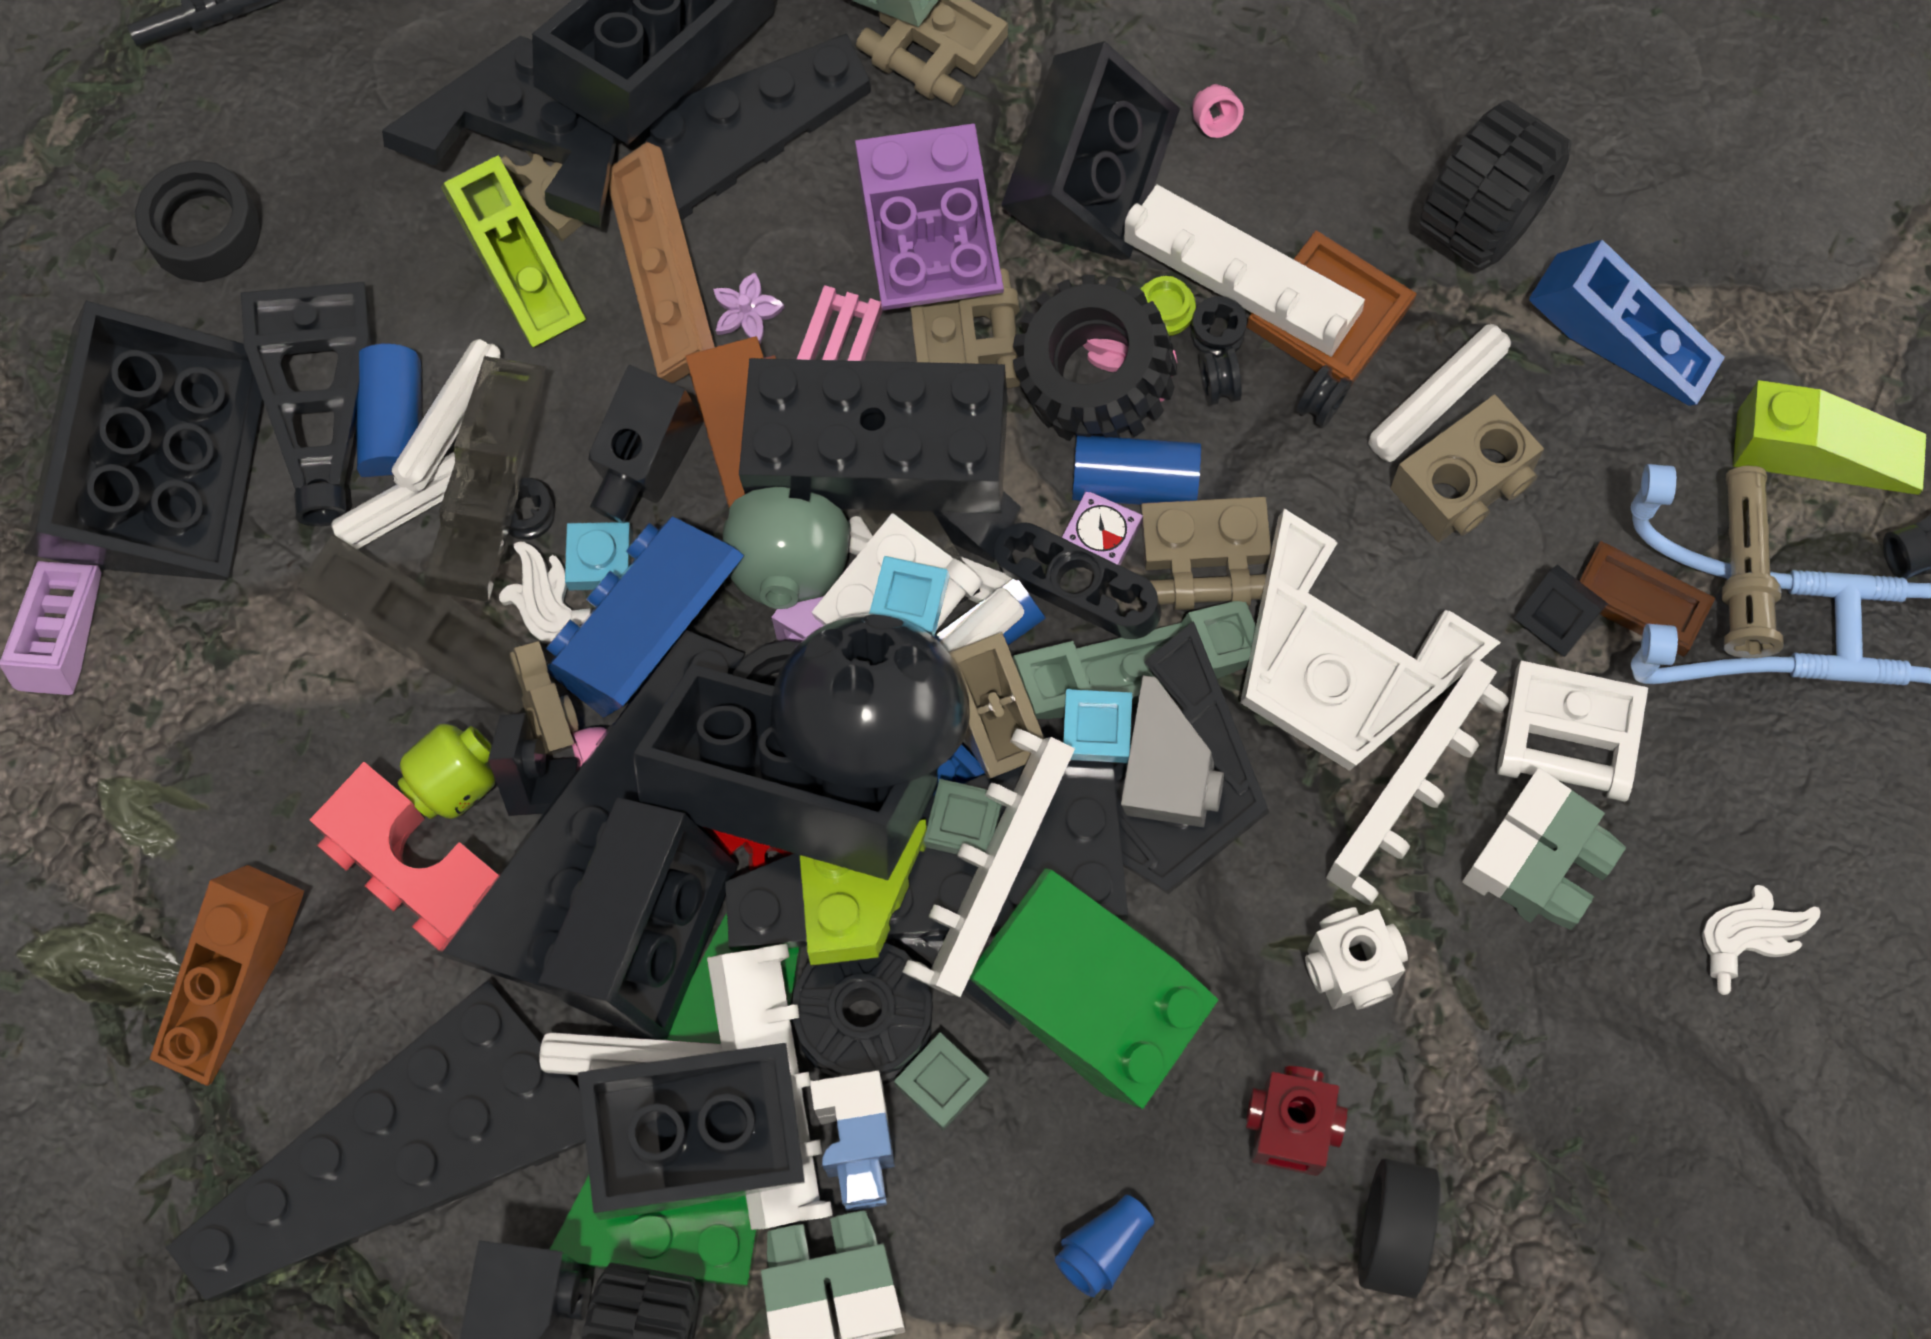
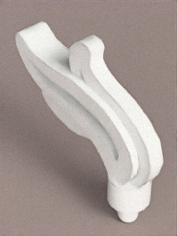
(541, 595)
(1752, 928)

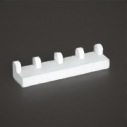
(1243, 269)
(1411, 780)
(996, 866)
(754, 1014)

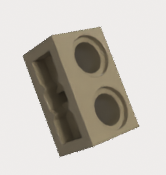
(1458, 461)

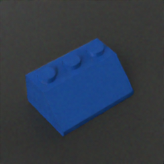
(639, 613)

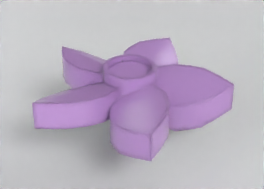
(746, 308)

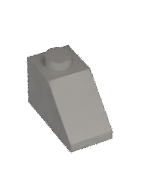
(1168, 764)

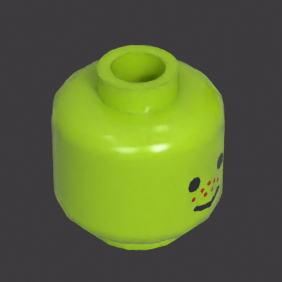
(447, 771)

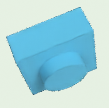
(595, 551)
(910, 592)
(1098, 725)

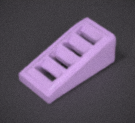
(49, 665)

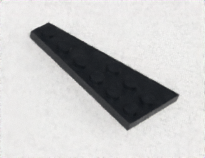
(1075, 840)

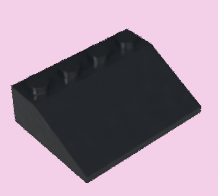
(146, 449)

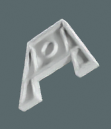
(1332, 676)

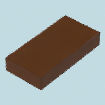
(1645, 595)

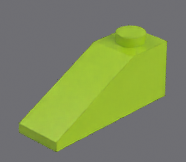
(513, 250)
(1826, 439)

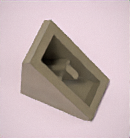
(996, 704)

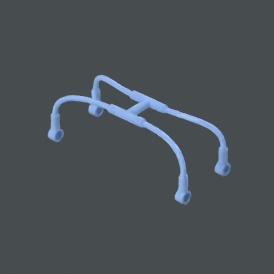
(1849, 665)

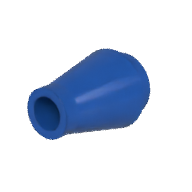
(1102, 1247)

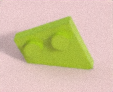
(852, 910)

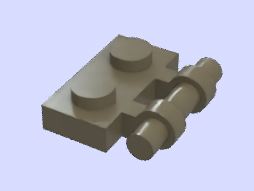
(953, 30)
(947, 332)
(1206, 535)

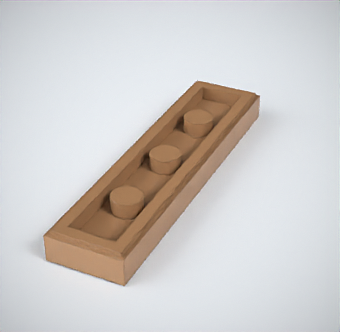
(659, 261)

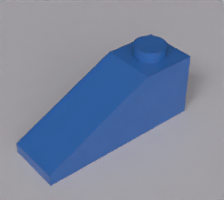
(1624, 320)

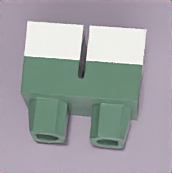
(1536, 848)
(858, 1276)

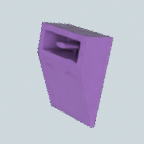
(928, 216)

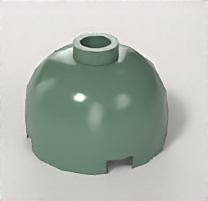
(788, 546)

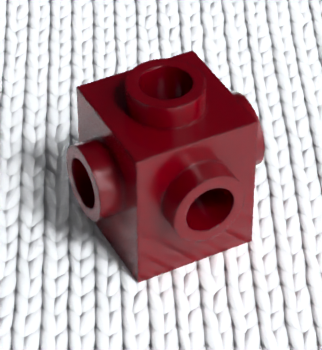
(1287, 1143)

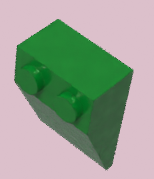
(1093, 990)

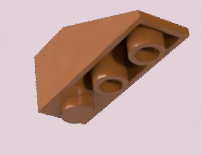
(225, 969)

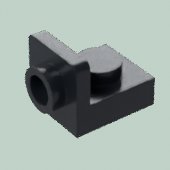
(521, 769)

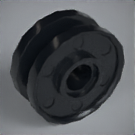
(886, 1045)

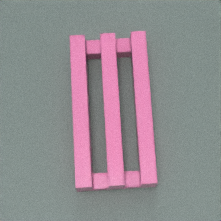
(848, 307)

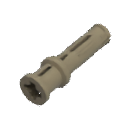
(1745, 590)

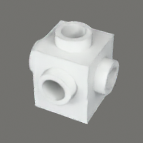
(1344, 977)

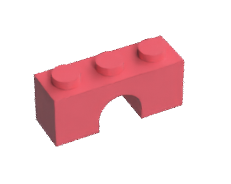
(369, 826)

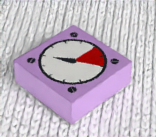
(1103, 527)

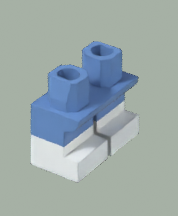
(864, 1136)

